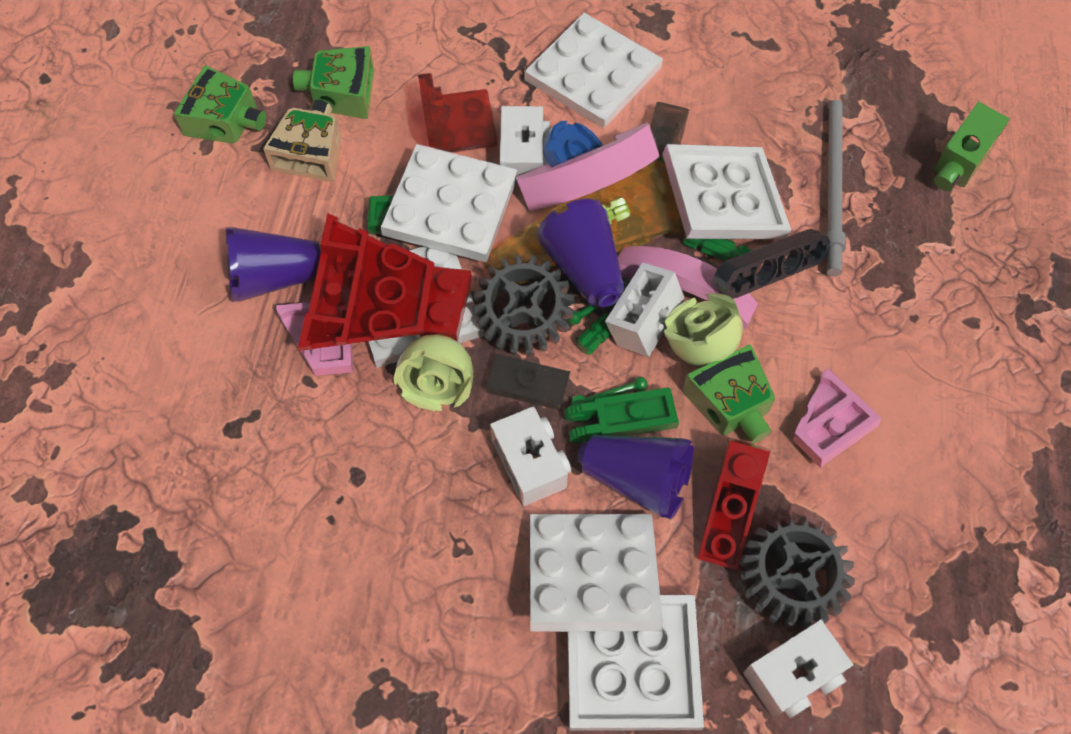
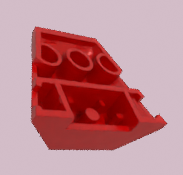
(364, 290)

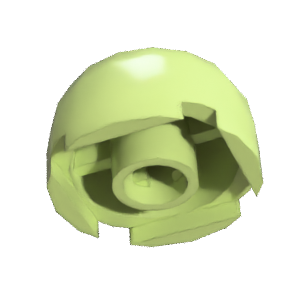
(704, 329)
(434, 372)

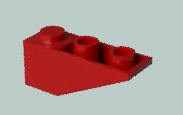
(733, 503)

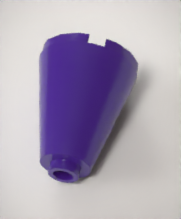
(584, 250)
(268, 262)
(641, 468)

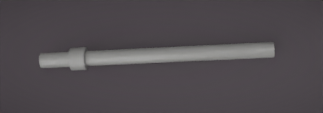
(834, 230)

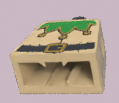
(306, 143)

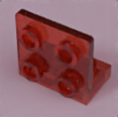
(456, 119)

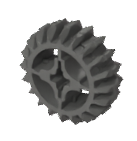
(543, 283)
(825, 554)

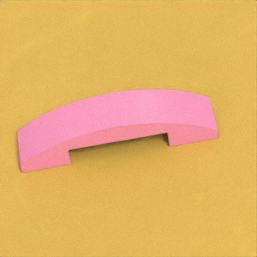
(589, 171)
(692, 274)

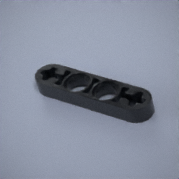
(739, 276)

